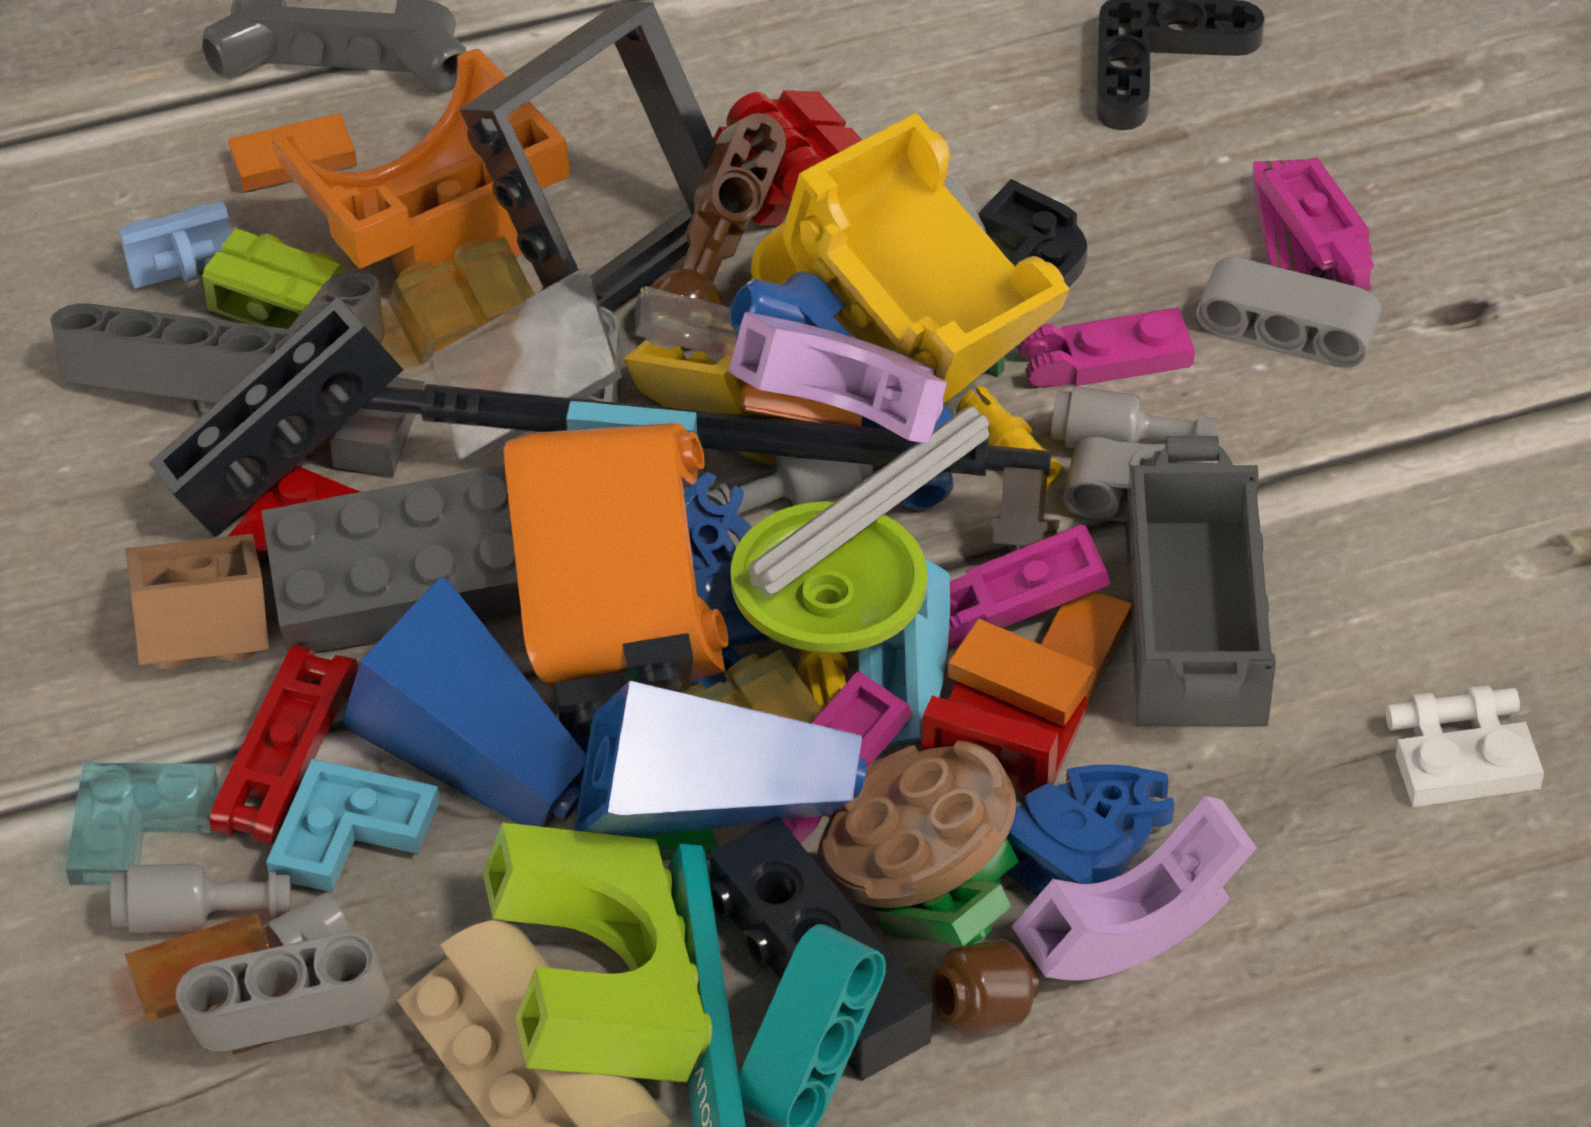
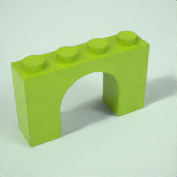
(620, 893)

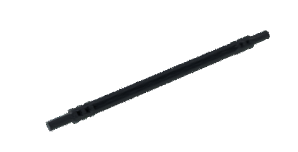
(714, 429)

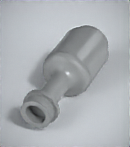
(1116, 417)
(797, 476)
(181, 897)

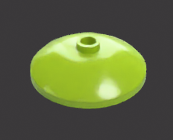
(843, 601)

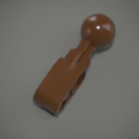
(713, 229)

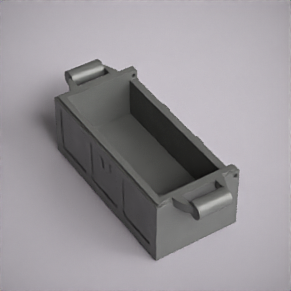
(1198, 589)

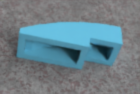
(915, 658)

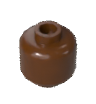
(984, 987)

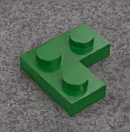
(959, 915)

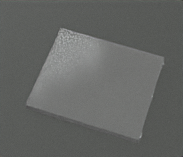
(540, 347)

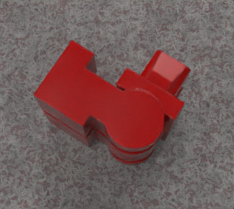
(811, 133)

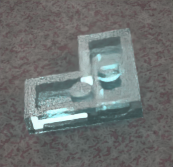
(125, 801)

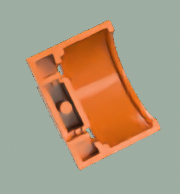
(434, 192)

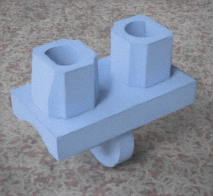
(174, 244)

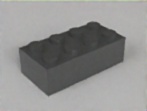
(364, 558)

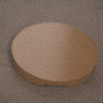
(920, 825)

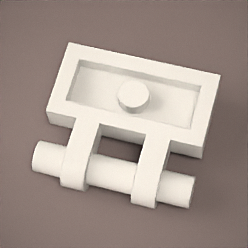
(1466, 762)

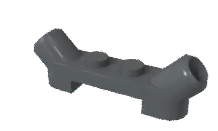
(411, 39)

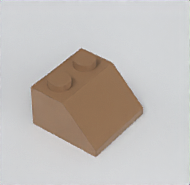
(197, 601)

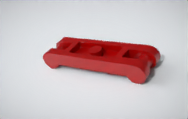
(282, 743)

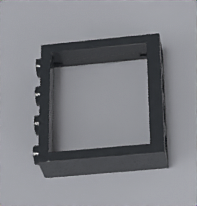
(670, 110)

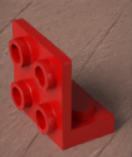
(1023, 742)

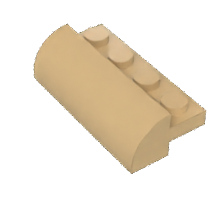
(470, 1023)

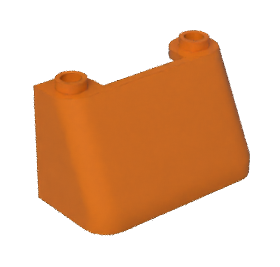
(606, 547)

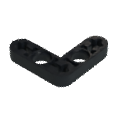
(1151, 34)

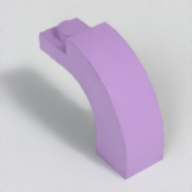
(839, 372)
(1126, 920)

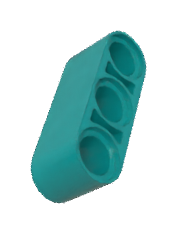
(810, 1028)

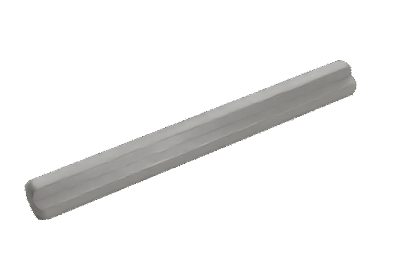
(867, 502)

